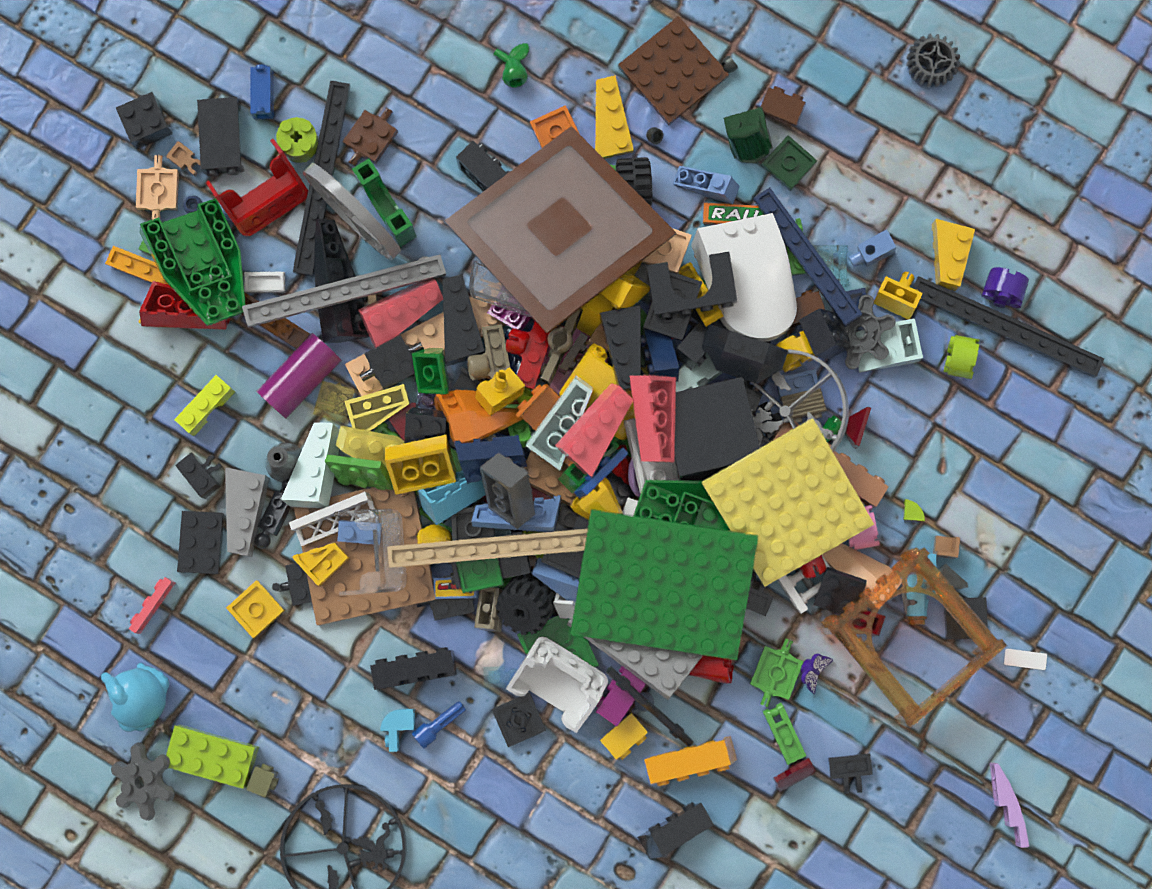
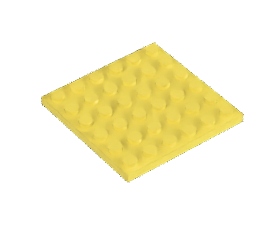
(791, 499)

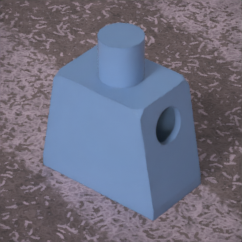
(881, 245)

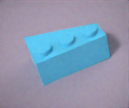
(448, 499)

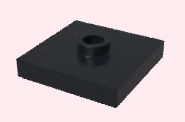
(952, 627)

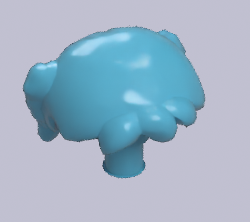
(137, 696)

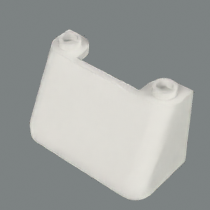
(560, 680)

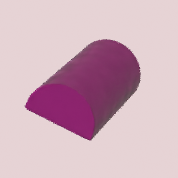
(299, 375)

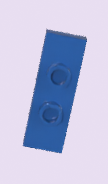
(606, 465)

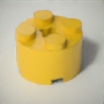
(798, 343)

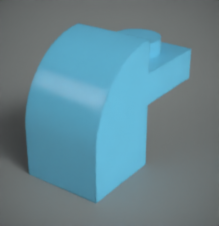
(397, 720)

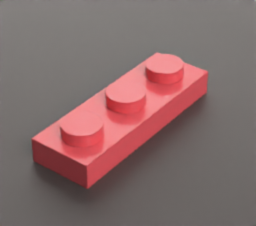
(151, 605)

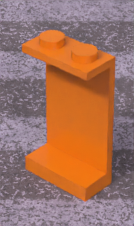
(538, 407)

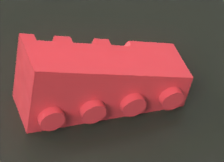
(655, 416)

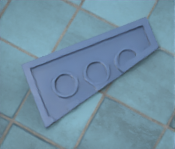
(543, 521)

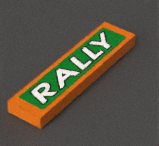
(722, 213)

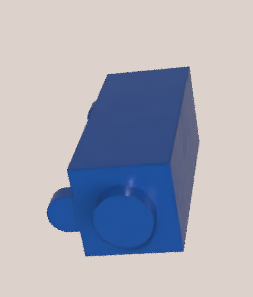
(262, 92)

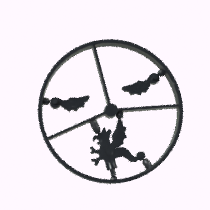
(378, 852)

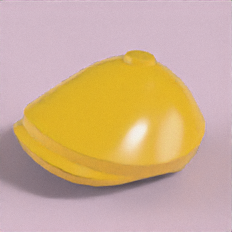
(433, 533)

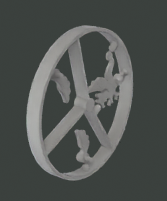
(351, 211)
(787, 411)

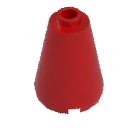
(714, 669)

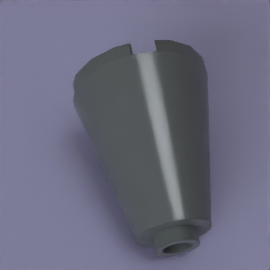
(282, 460)

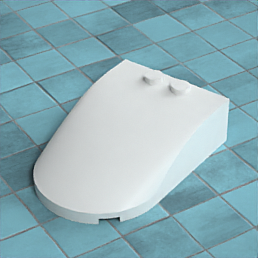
(760, 274)

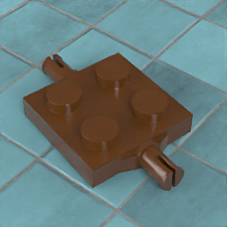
(370, 136)

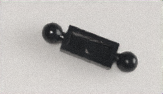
(272, 518)

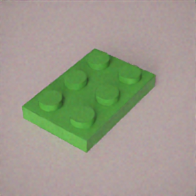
(359, 472)

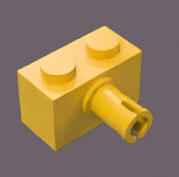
(898, 296)
(499, 391)

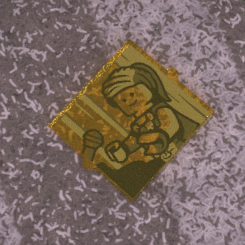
(332, 400)

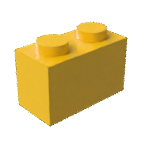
(624, 737)

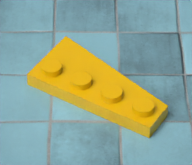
(611, 128)

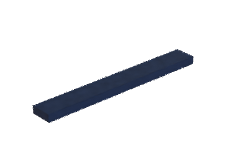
(809, 258)

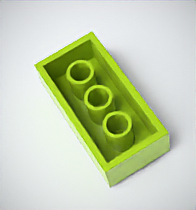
(211, 756)

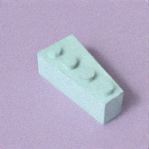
(559, 420)
(311, 478)

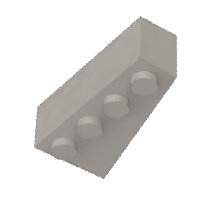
(243, 509)

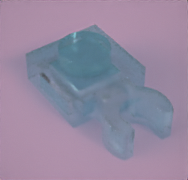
(496, 676)

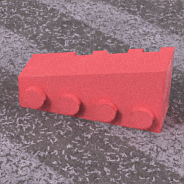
(400, 310)
(594, 430)

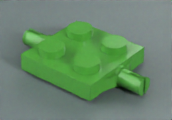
(776, 672)

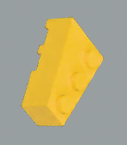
(951, 252)

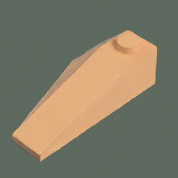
(857, 564)

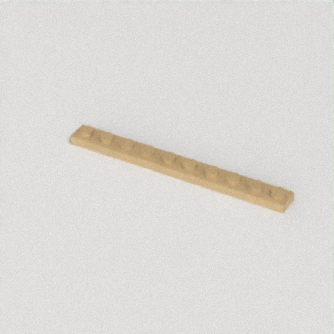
(486, 548)

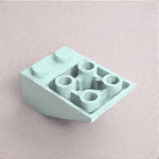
(902, 346)

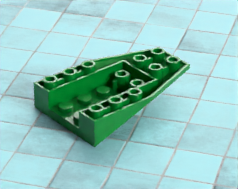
(199, 261)
(679, 502)

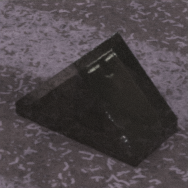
(952, 577)

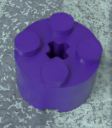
(1005, 287)

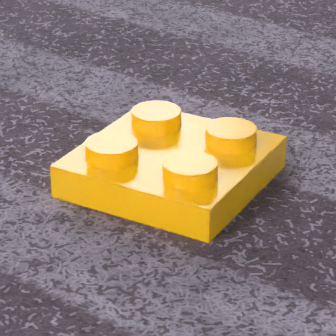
(255, 609)

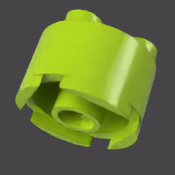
(290, 131)
(962, 357)

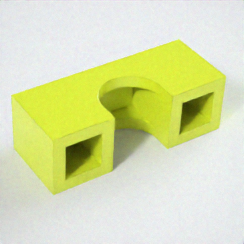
(195, 414)

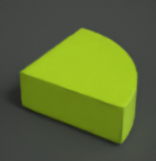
(912, 511)

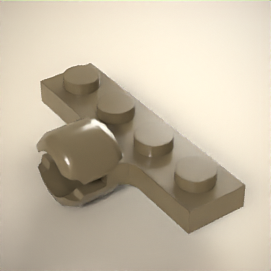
(560, 342)
(494, 358)

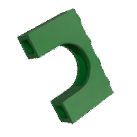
(377, 193)

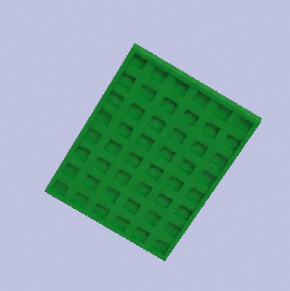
(664, 584)

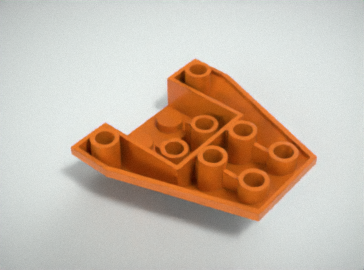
(469, 419)

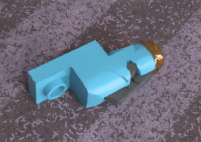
(916, 603)

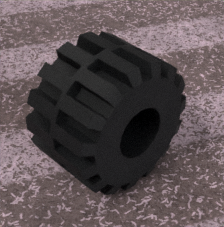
(638, 175)
(525, 604)

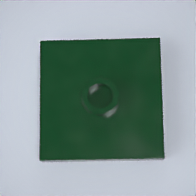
(789, 163)

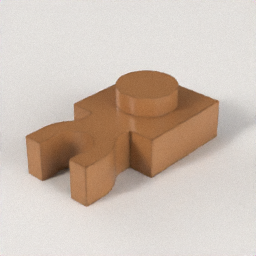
(183, 157)

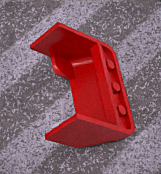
(267, 200)

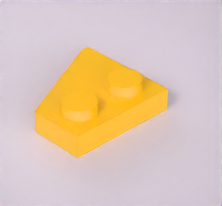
(321, 562)

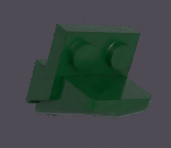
(748, 135)

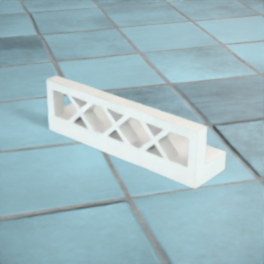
(326, 513)

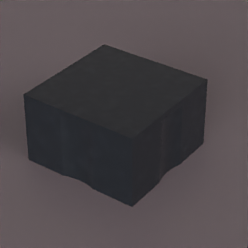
(712, 429)

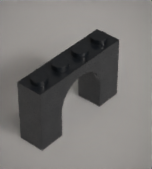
(720, 293)

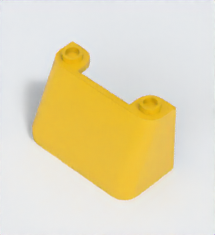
(599, 375)

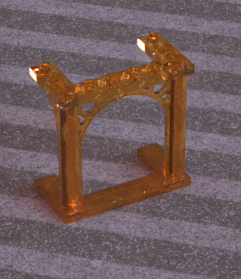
(841, 628)

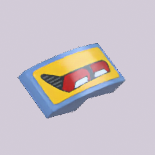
(445, 590)

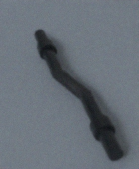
(624, 684)

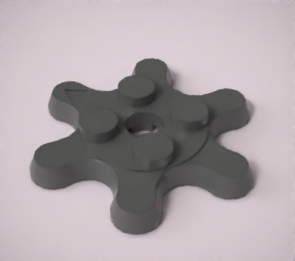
(871, 341)
(153, 783)

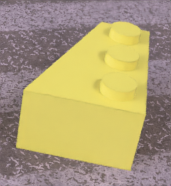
(375, 408)
(365, 443)

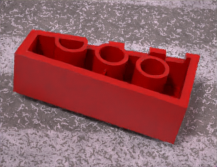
(167, 309)

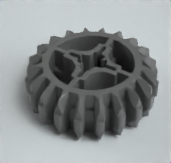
(948, 61)

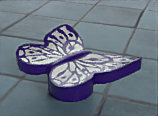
(811, 669)

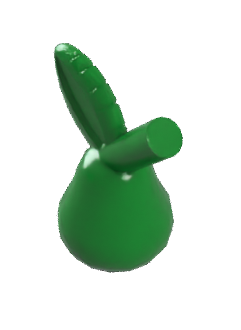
(514, 72)

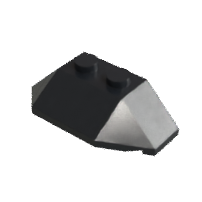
(743, 355)

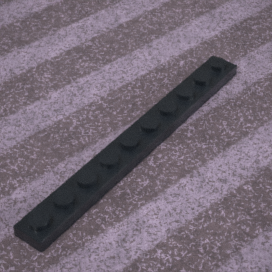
(326, 159)
(1008, 327)

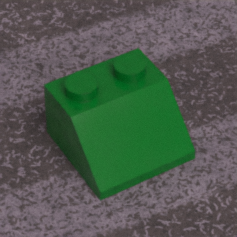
(431, 371)

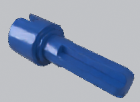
(426, 733)

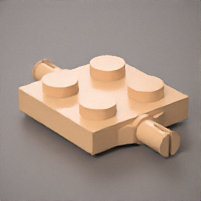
(157, 188)

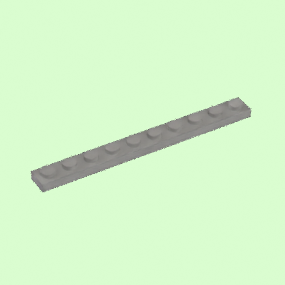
(343, 291)

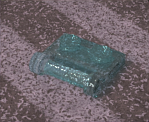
(826, 253)

